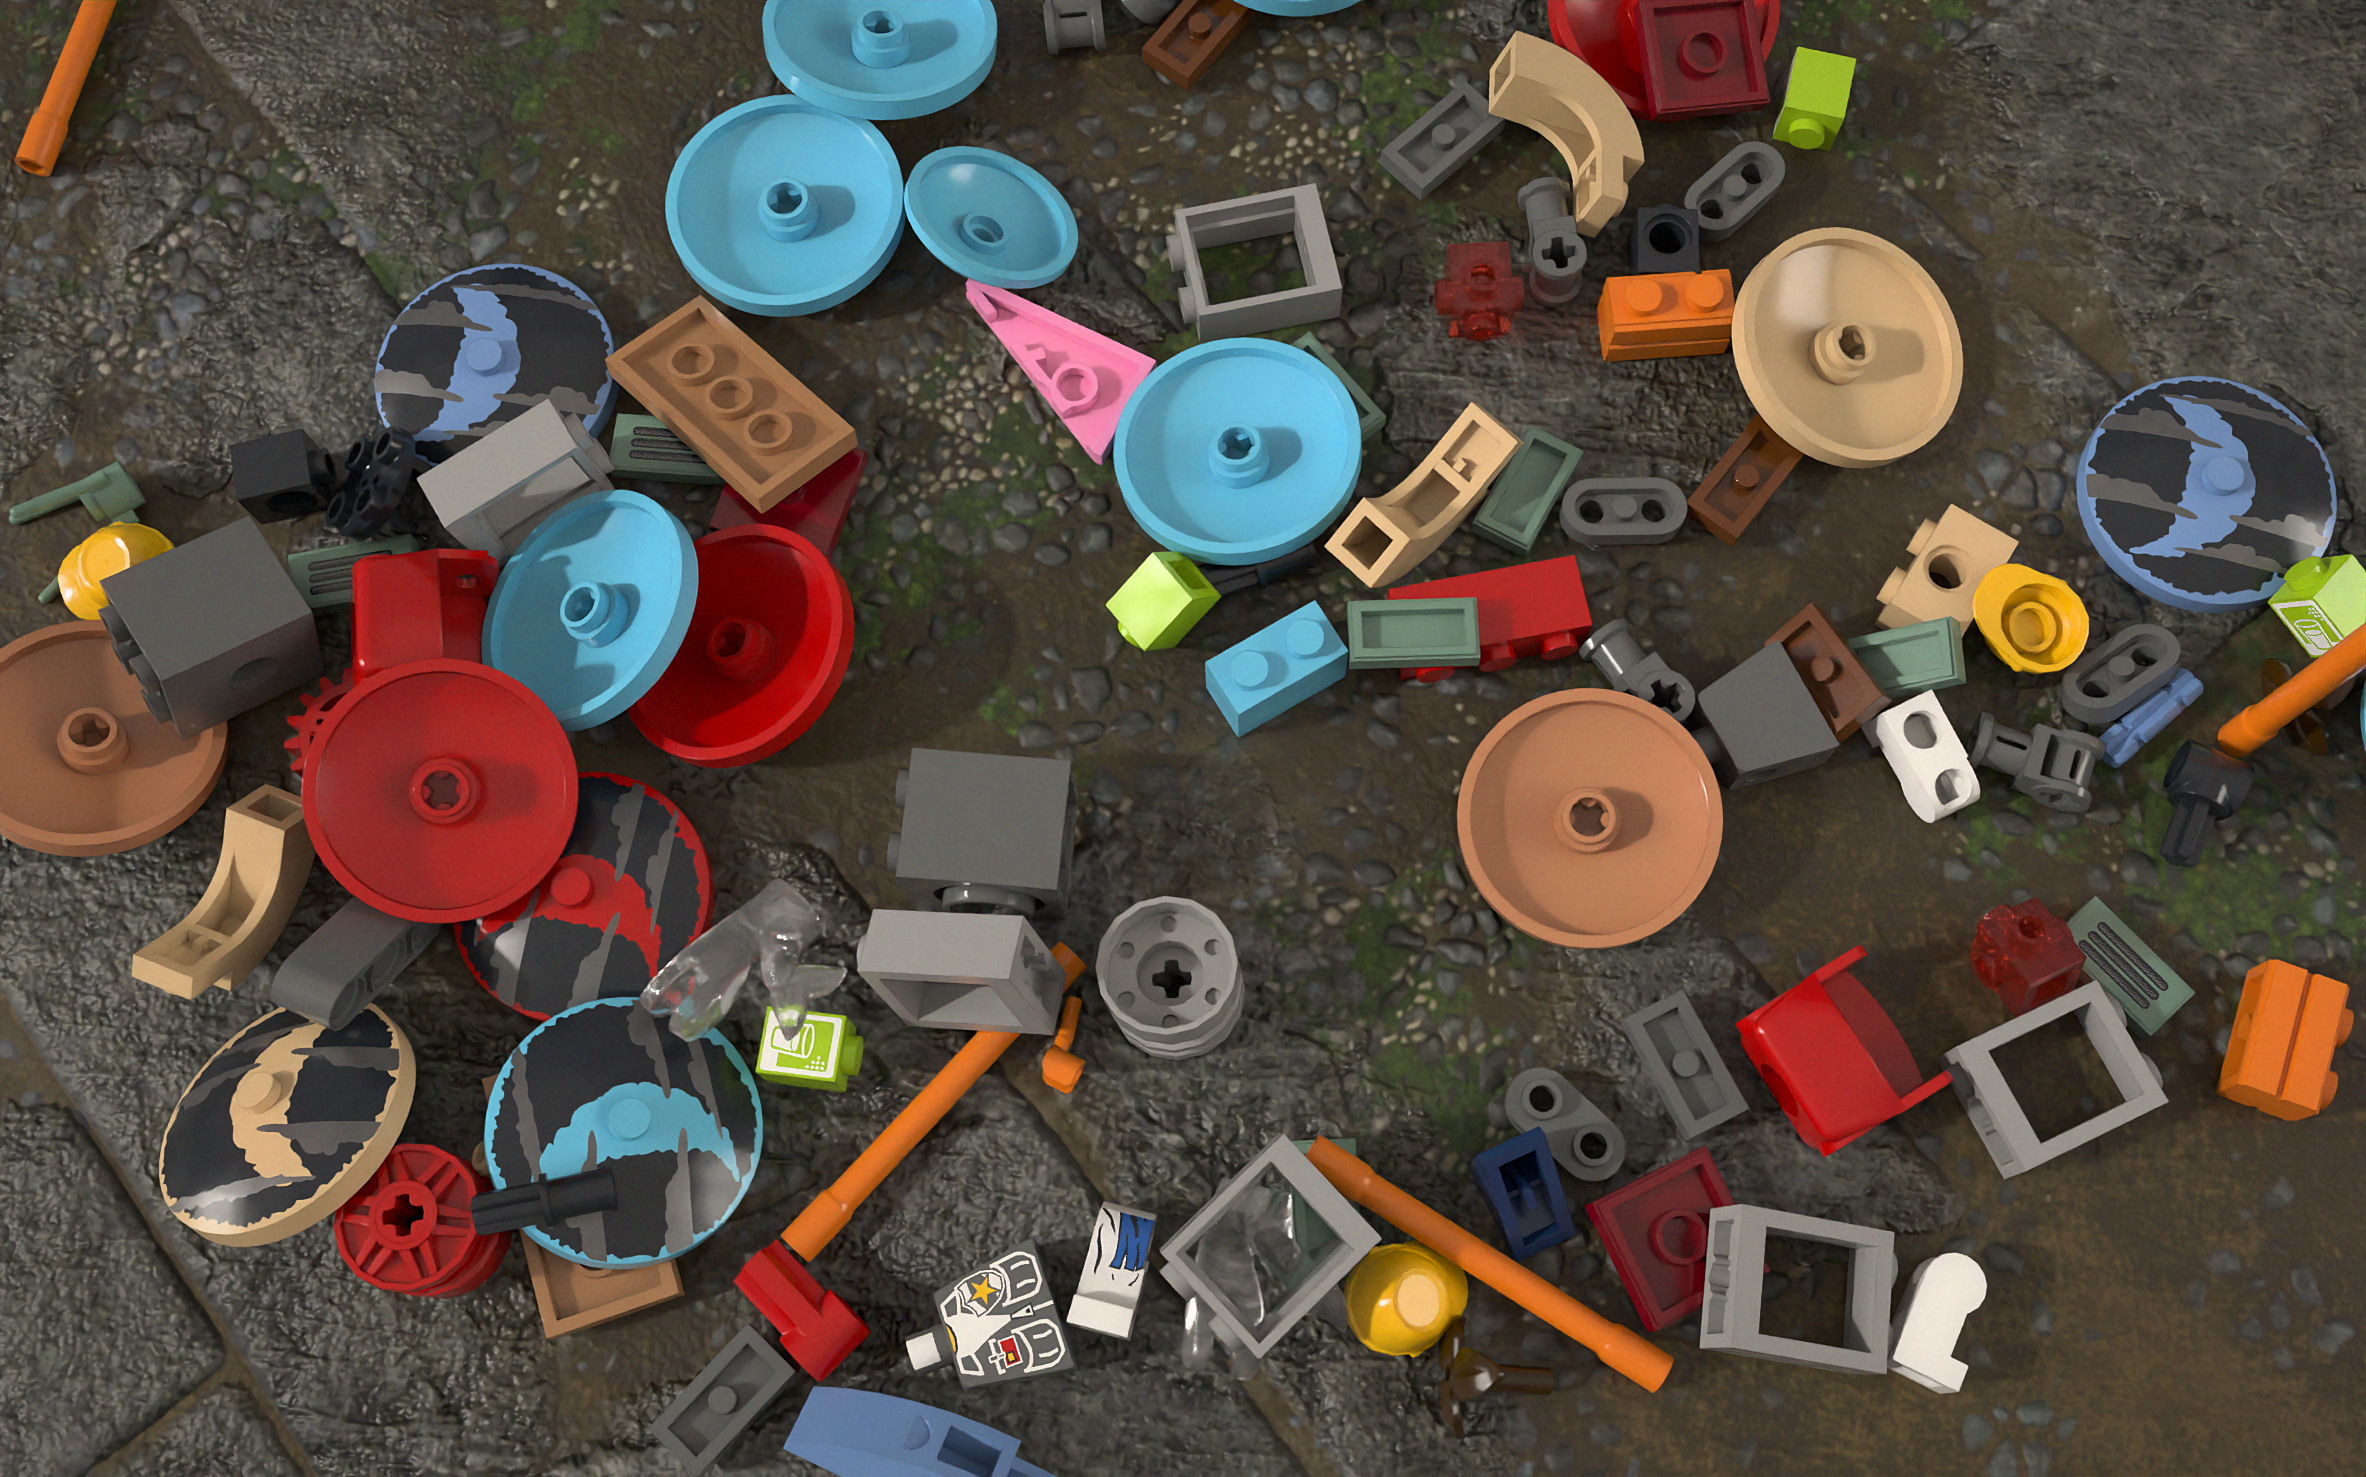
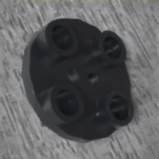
(376, 485)

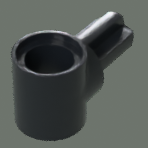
(2202, 789)

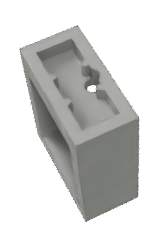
(1247, 219)
(516, 479)
(962, 971)
(1998, 1114)
(1321, 1196)
(1736, 1280)

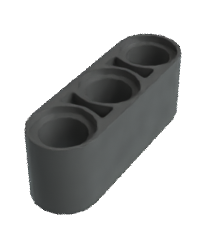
(348, 963)

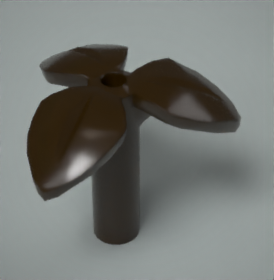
(2307, 728)
(1474, 1374)

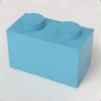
(1276, 668)

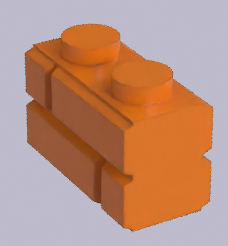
(1666, 315)
(2285, 1041)

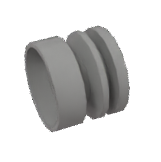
(1137, 963)

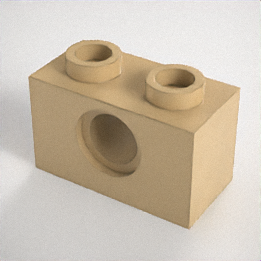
(1958, 549)

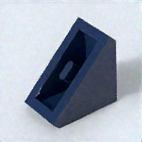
(1524, 1193)

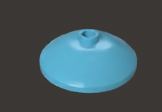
(990, 217)

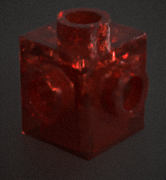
(1478, 291)
(2025, 955)

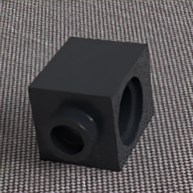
(1665, 227)
(282, 476)

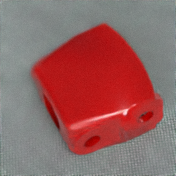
(418, 607)
(1833, 1057)

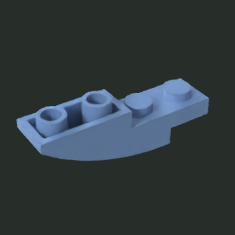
(897, 1437)

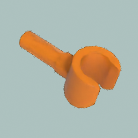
(1060, 1067)

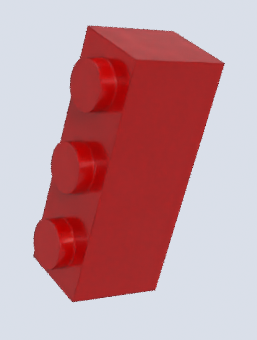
(1519, 611)

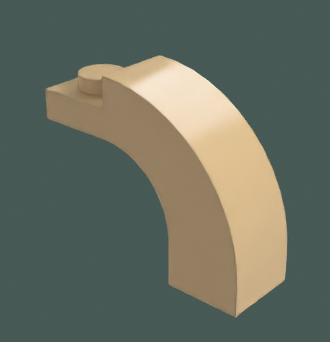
(1577, 113)
(1402, 528)
(246, 904)

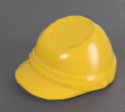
(101, 556)
(2030, 619)
(1403, 1298)

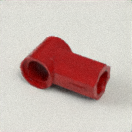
(813, 1322)

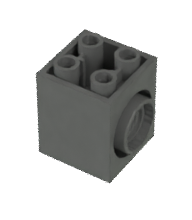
(211, 628)
(985, 833)

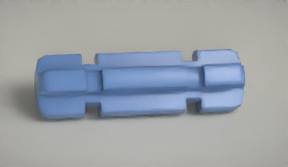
(2149, 718)

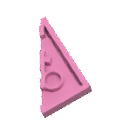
(1072, 367)

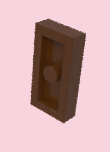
(1194, 38)
(1743, 481)
(1831, 671)

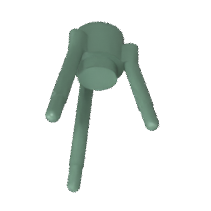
(104, 493)

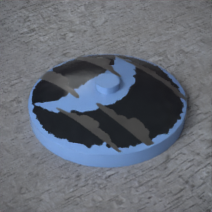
(490, 350)
(2205, 493)

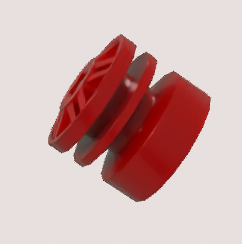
(440, 1252)

